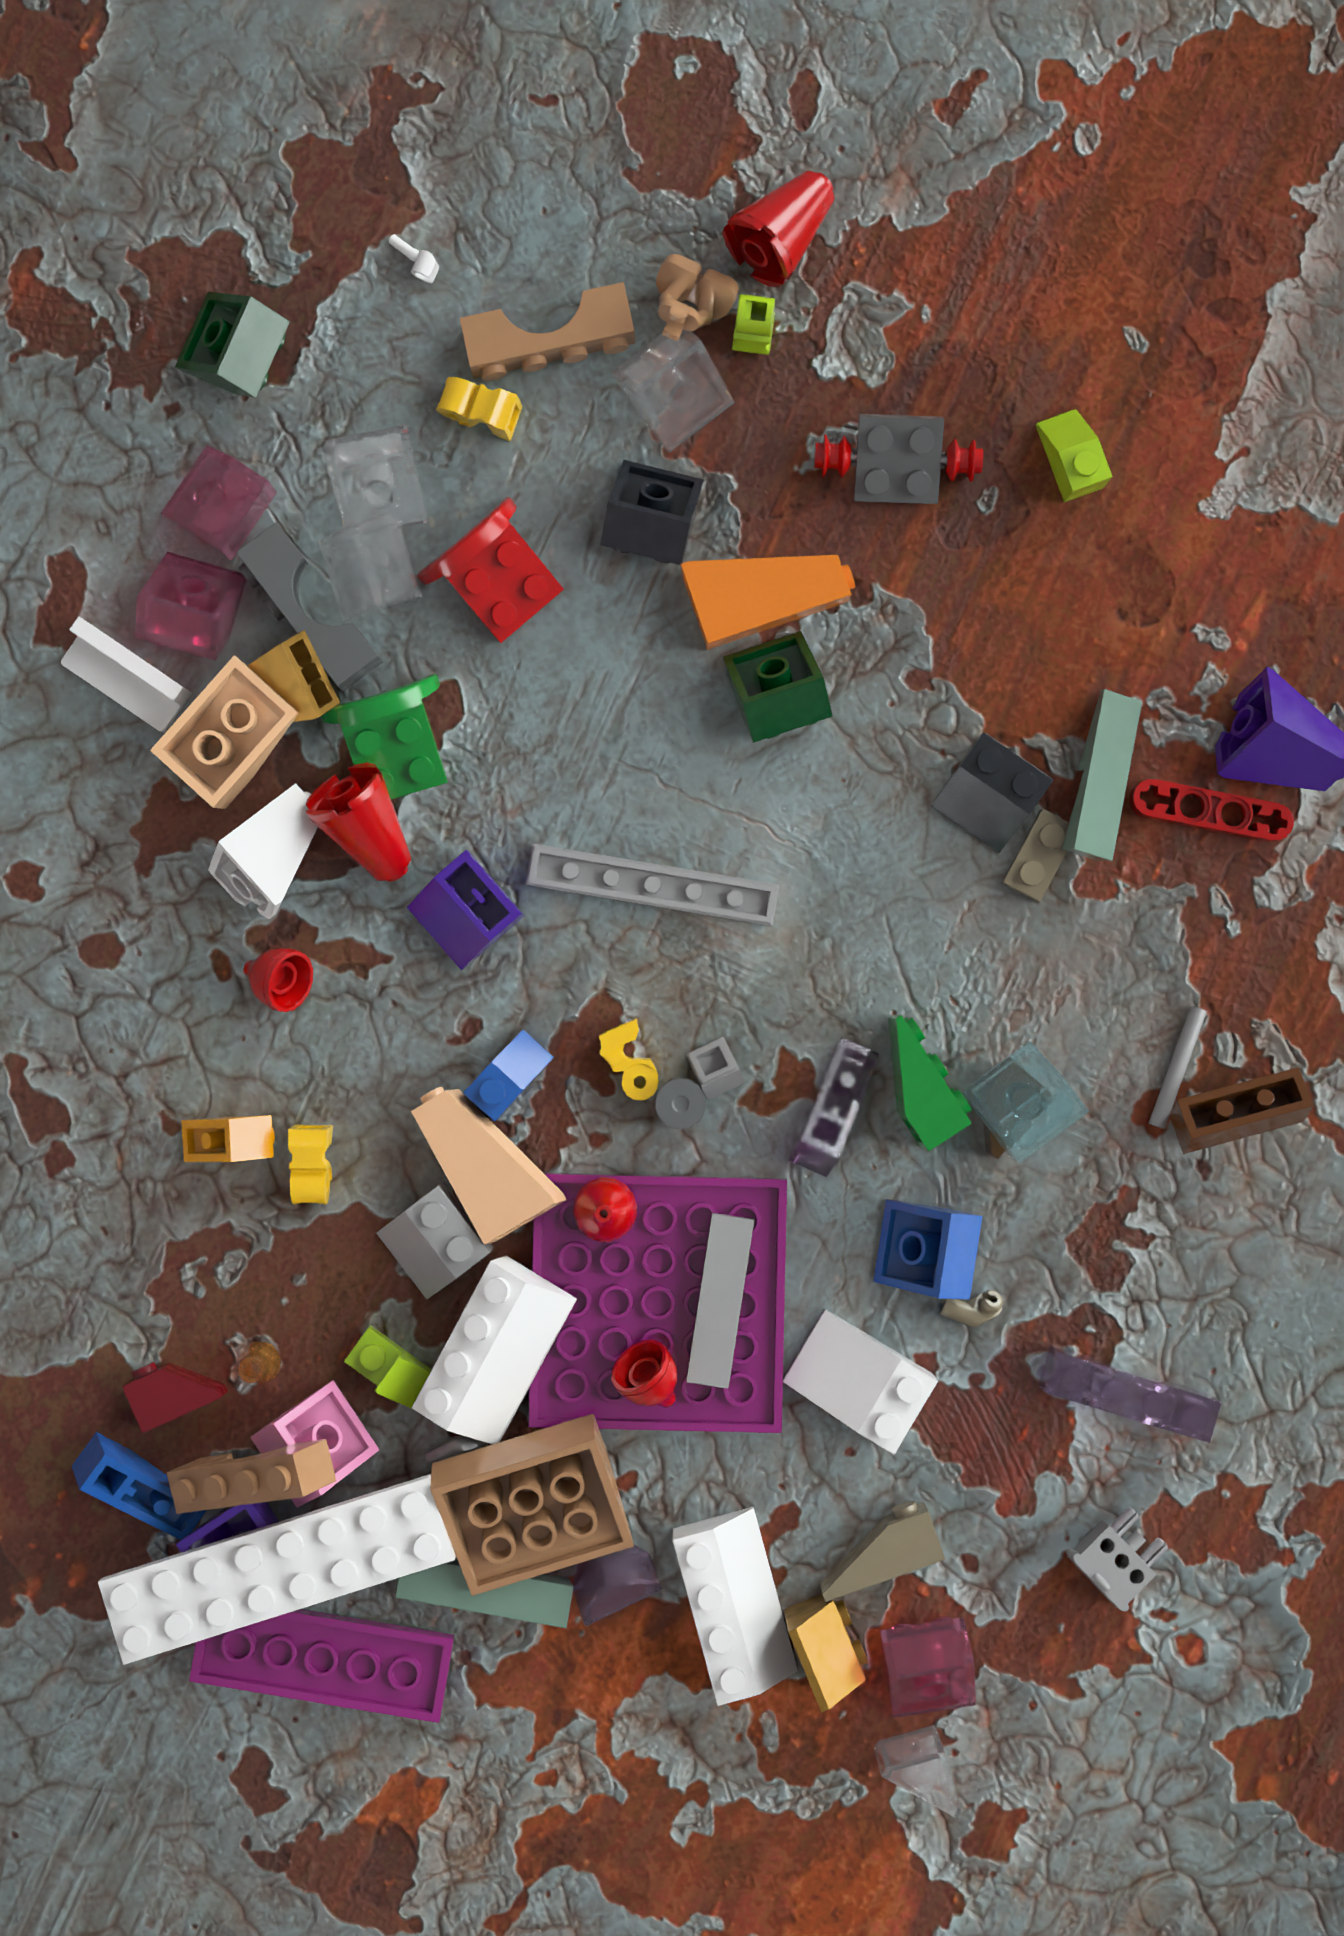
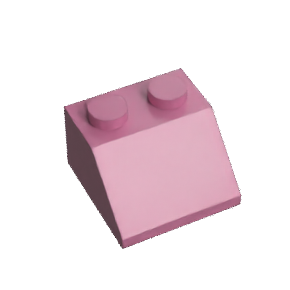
(319, 1417)

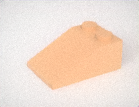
(225, 734)

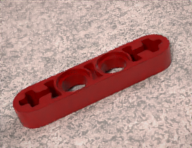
(1210, 815)

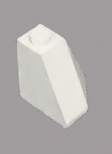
(265, 852)

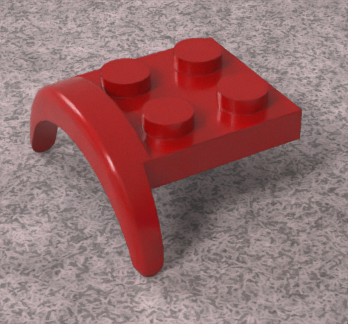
(496, 573)

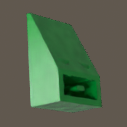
(921, 1094)

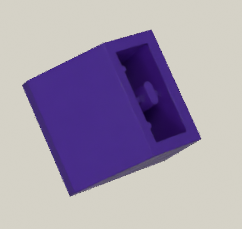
(464, 909)

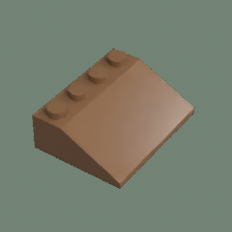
(531, 1504)

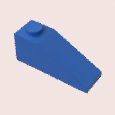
(131, 1485)

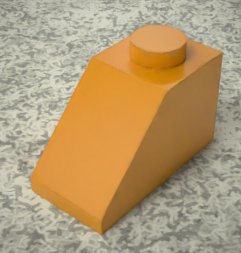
(228, 1139)

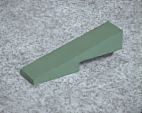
(1104, 778)
(535, 1600)

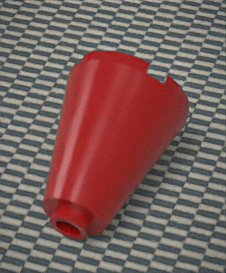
(779, 227)
(362, 821)

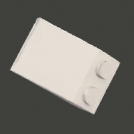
(860, 1381)

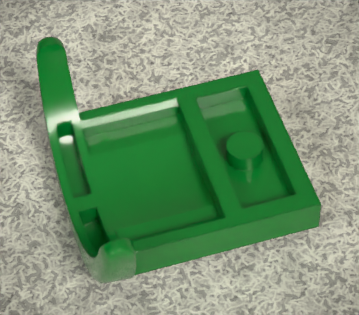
(394, 735)

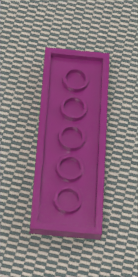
(332, 1663)

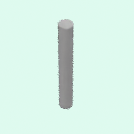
(1177, 1067)

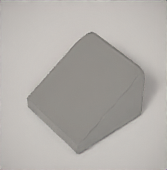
(715, 1068)

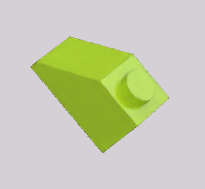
(1074, 455)

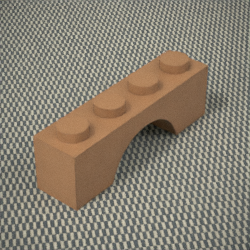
(500, 346)
(260, 1478)

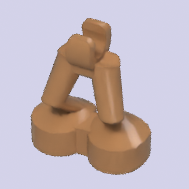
(680, 281)

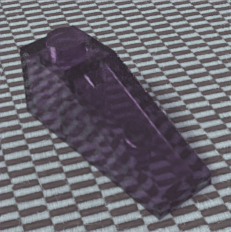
(834, 1108)

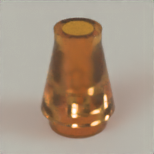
(267, 1359)

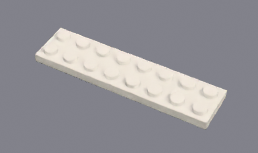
(275, 1569)

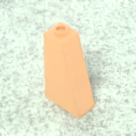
(484, 1167)

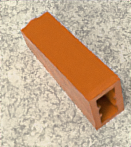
(761, 593)

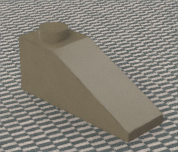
(891, 1549)

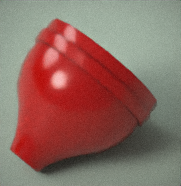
(280, 978)
(605, 1209)
(646, 1374)

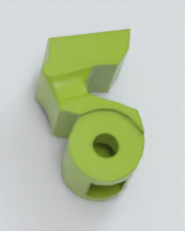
(754, 324)

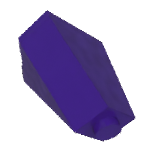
(1280, 738)

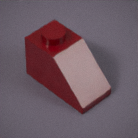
(168, 1393)

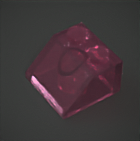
(219, 501)
(189, 606)
(928, 1666)

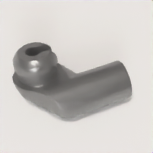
(452, 1447)

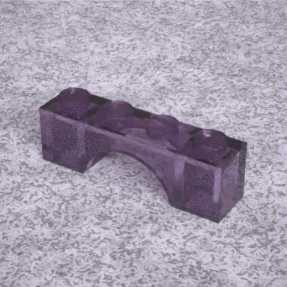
(1129, 1394)

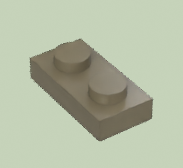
(1038, 856)

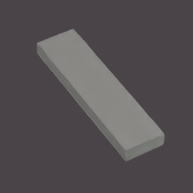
(720, 1300)

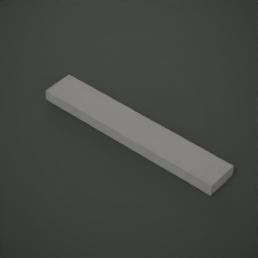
(652, 884)

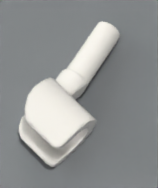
(425, 266)

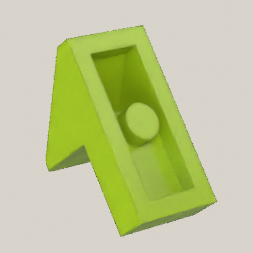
(389, 1366)

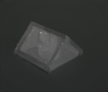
(919, 1766)

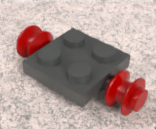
(898, 458)

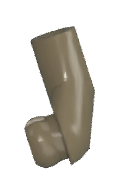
(975, 1311)

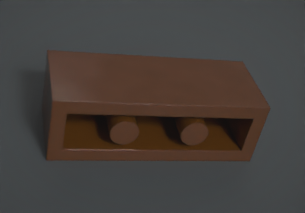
(1241, 1110)

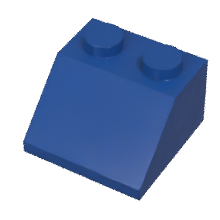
(927, 1249)

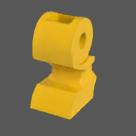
(475, 404)
(639, 1073)
(309, 1167)

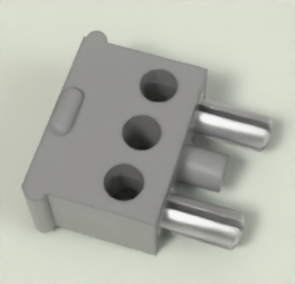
(1099, 1563)

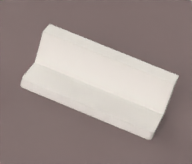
(124, 676)

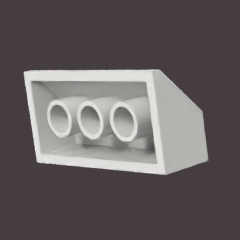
(494, 1352)
(734, 1605)

